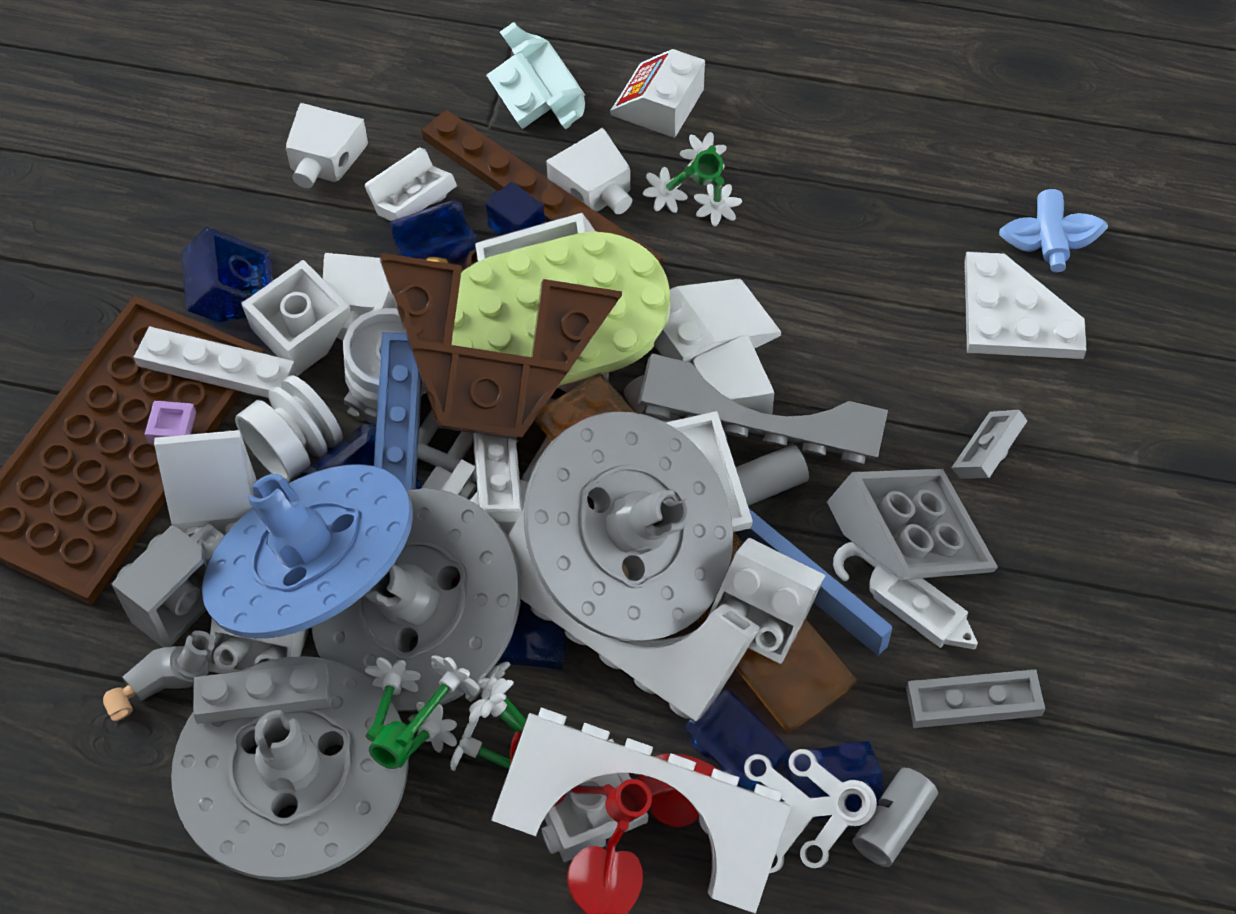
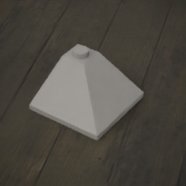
(910, 523)

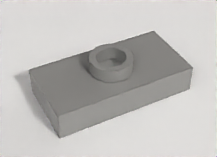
(989, 444)

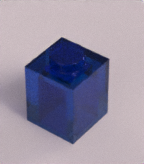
(513, 210)

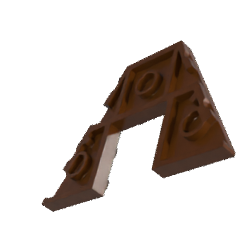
(486, 388)

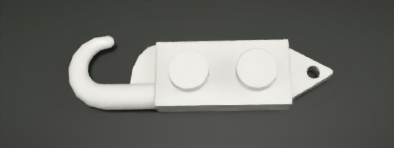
(913, 601)

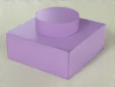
(170, 420)

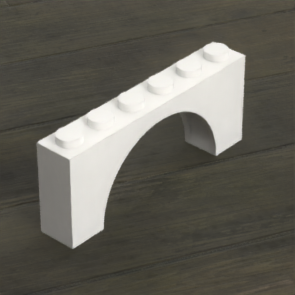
(680, 669)
(740, 823)

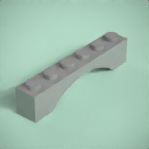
(680, 390)

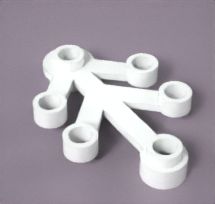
(805, 808)

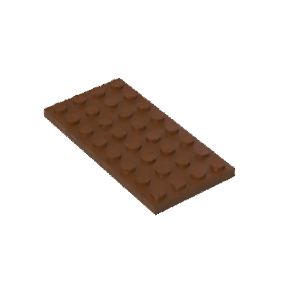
(85, 472)

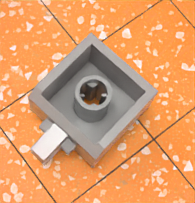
(166, 583)

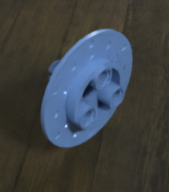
(306, 550)

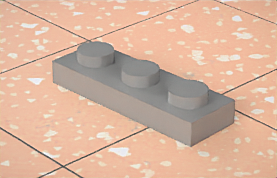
(260, 692)
(975, 698)

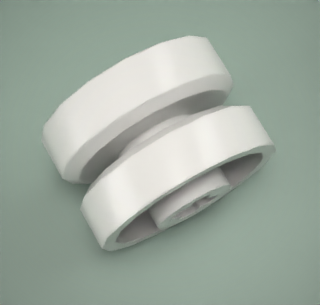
(363, 353)

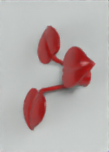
(612, 880)

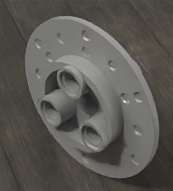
(653, 511)
(417, 599)
(235, 797)

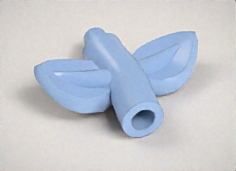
(1053, 231)

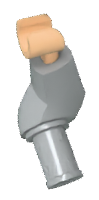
(161, 669)

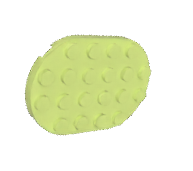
(502, 297)

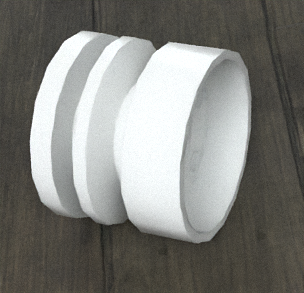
(289, 428)

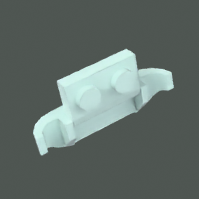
(536, 80)

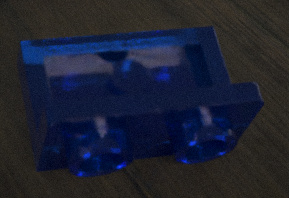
(434, 233)
(734, 734)
(844, 762)

